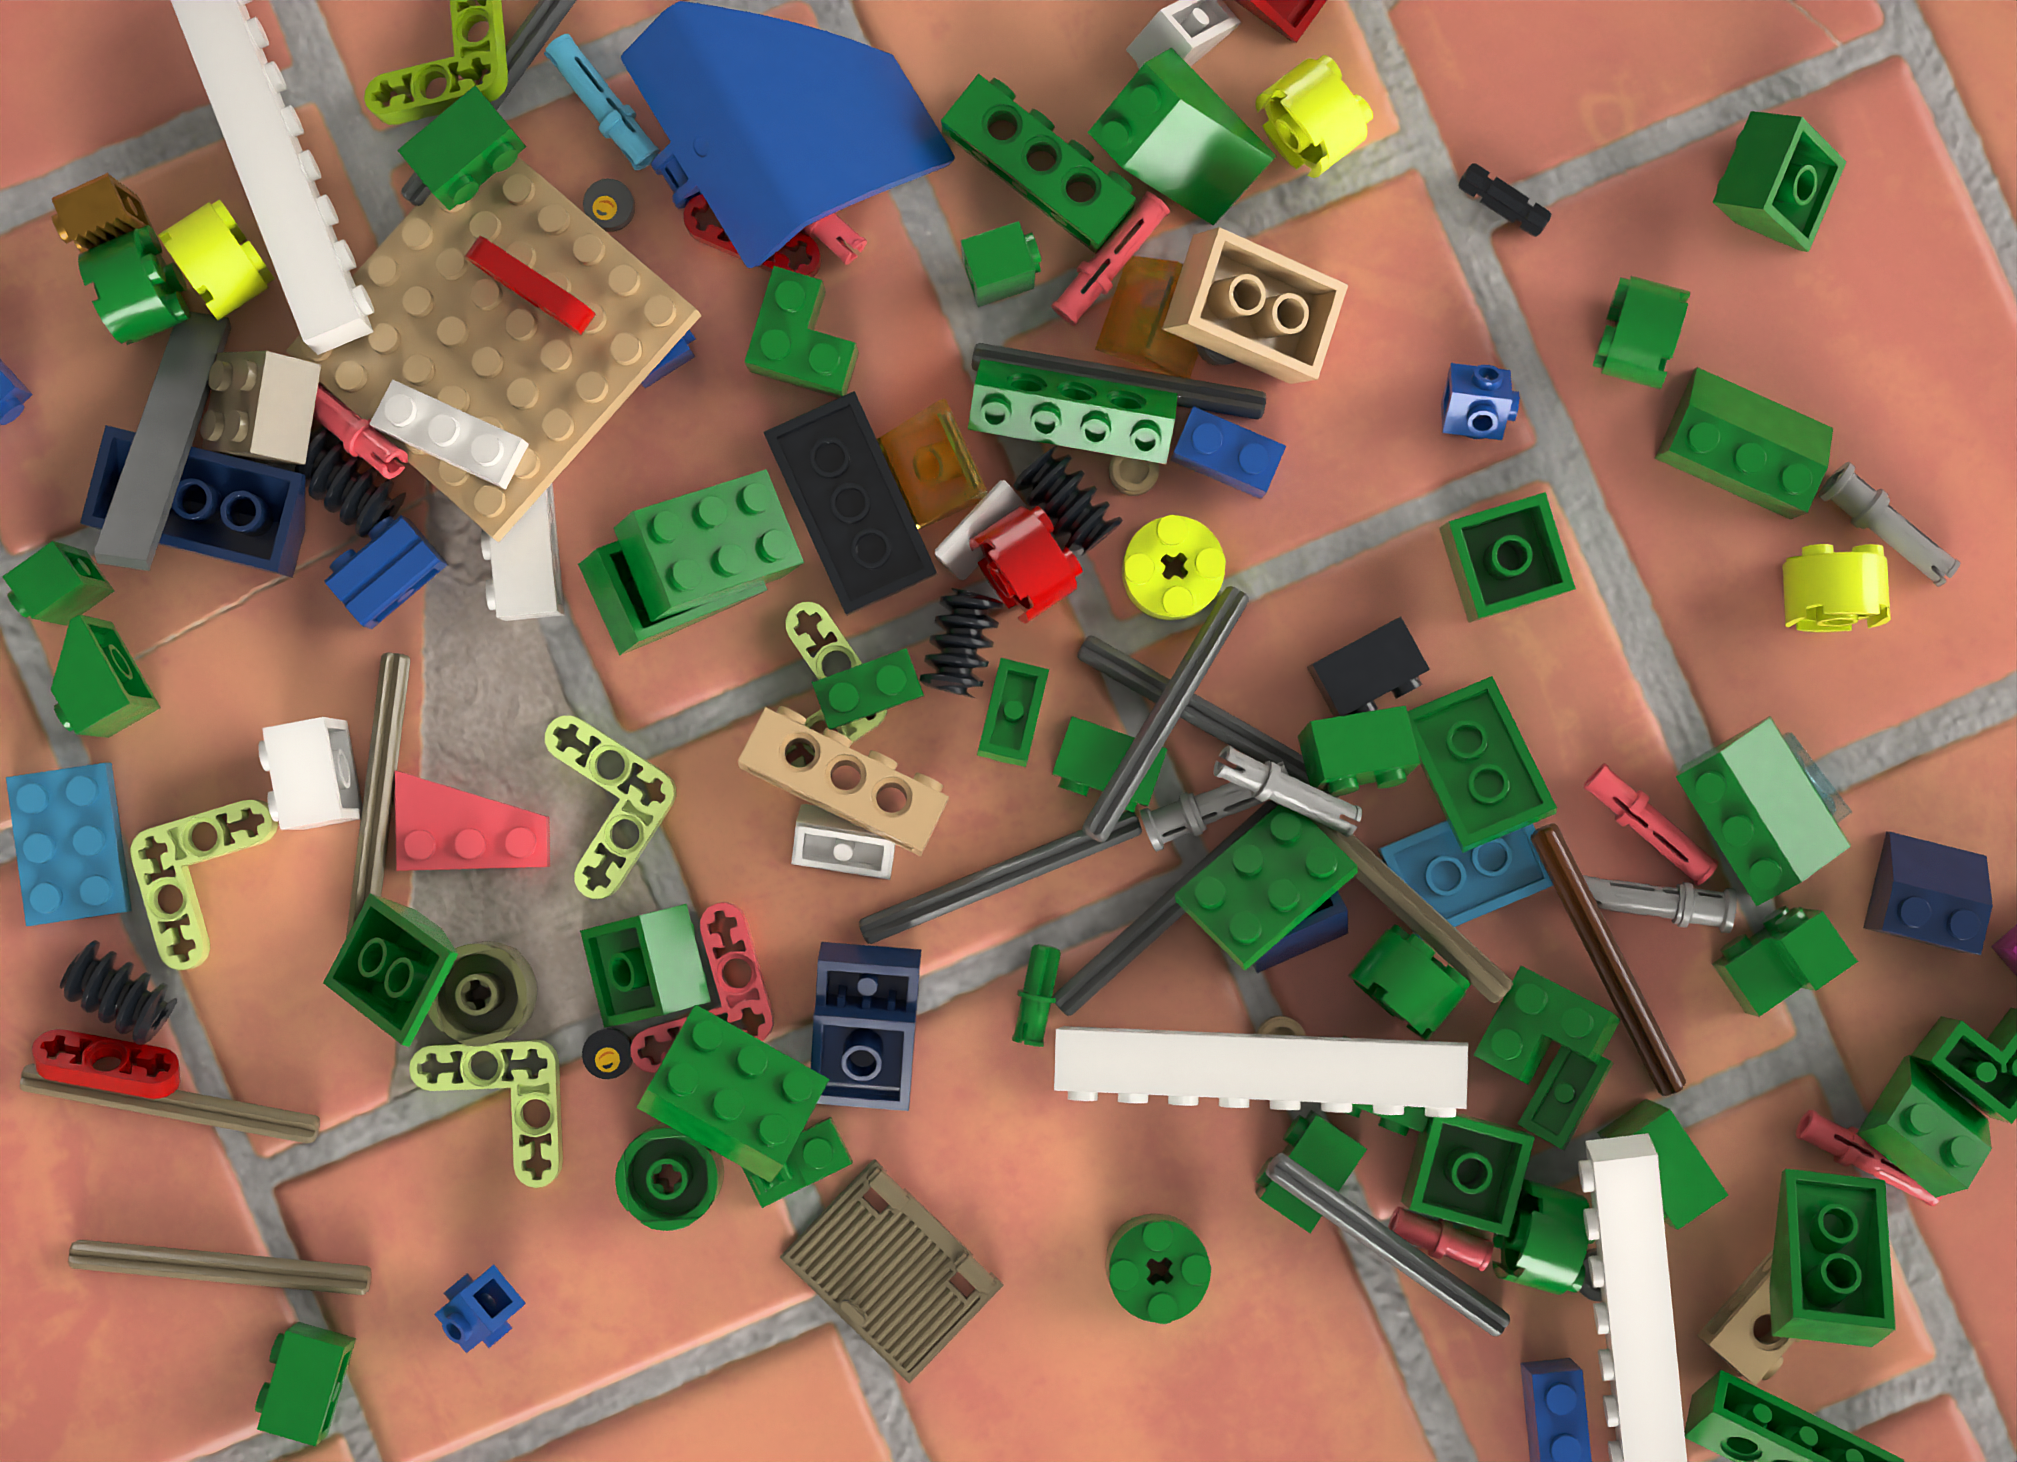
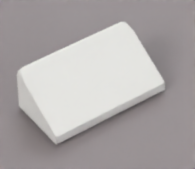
(955, 549)
(839, 845)

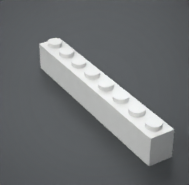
(276, 172)
(1262, 1068)
(1635, 1299)

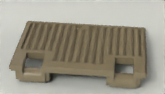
(890, 1271)

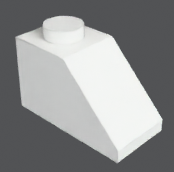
(1187, 27)

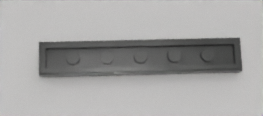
(161, 444)

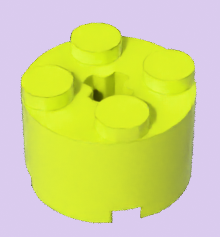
(1314, 115)
(214, 262)
(1172, 539)
(1836, 588)

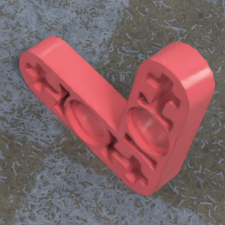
(731, 998)

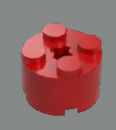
(1026, 562)

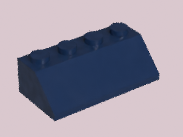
(220, 508)

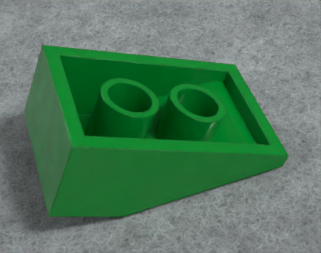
(1181, 138)
(623, 608)
(392, 966)
(1831, 1260)

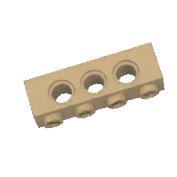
(766, 759)
(1732, 1333)

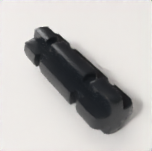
(1504, 199)

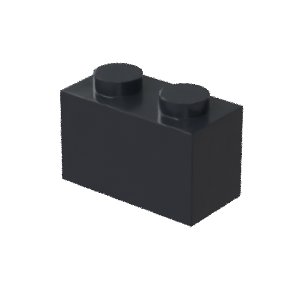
(1368, 669)

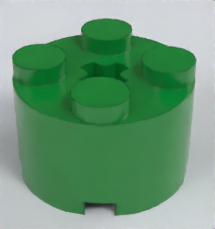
(134, 286)
(1644, 333)
(1409, 981)
(652, 1197)
(1545, 1240)
(1159, 1297)

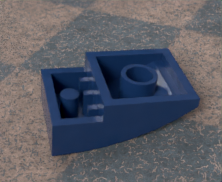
(865, 1024)

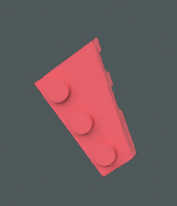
(460, 830)

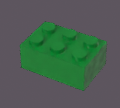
(708, 545)
(733, 1093)

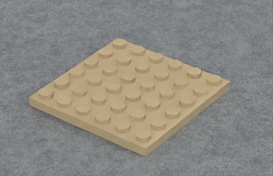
(491, 351)

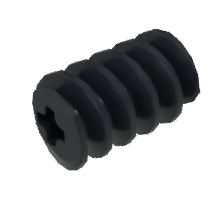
(345, 487)
(1066, 502)
(960, 642)
(116, 994)

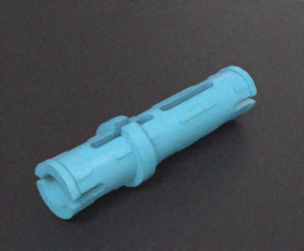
(615, 119)

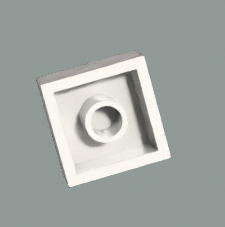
(311, 773)

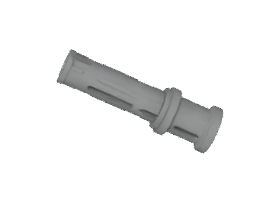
(1872, 510)
(1193, 812)
(1680, 904)

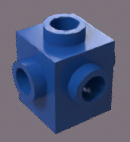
(1478, 401)
(479, 1309)

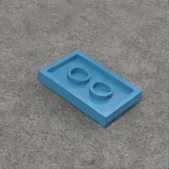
(68, 844)
(1468, 882)

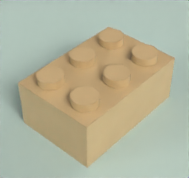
(1255, 306)

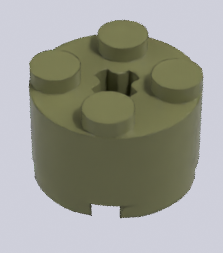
(506, 1010)

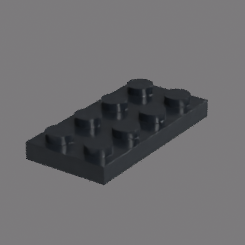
(850, 503)

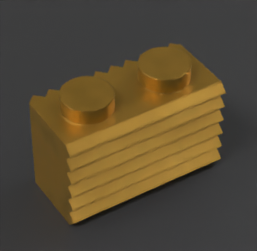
(97, 212)

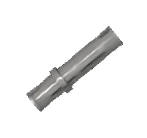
(1270, 783)

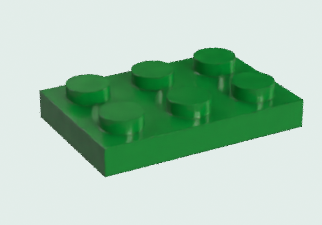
(1479, 765)
(1266, 884)

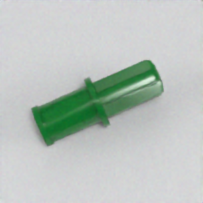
(1037, 995)

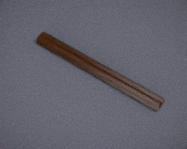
(1608, 959)

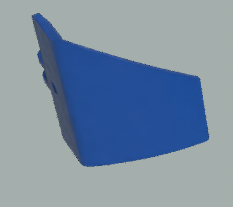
(777, 120)

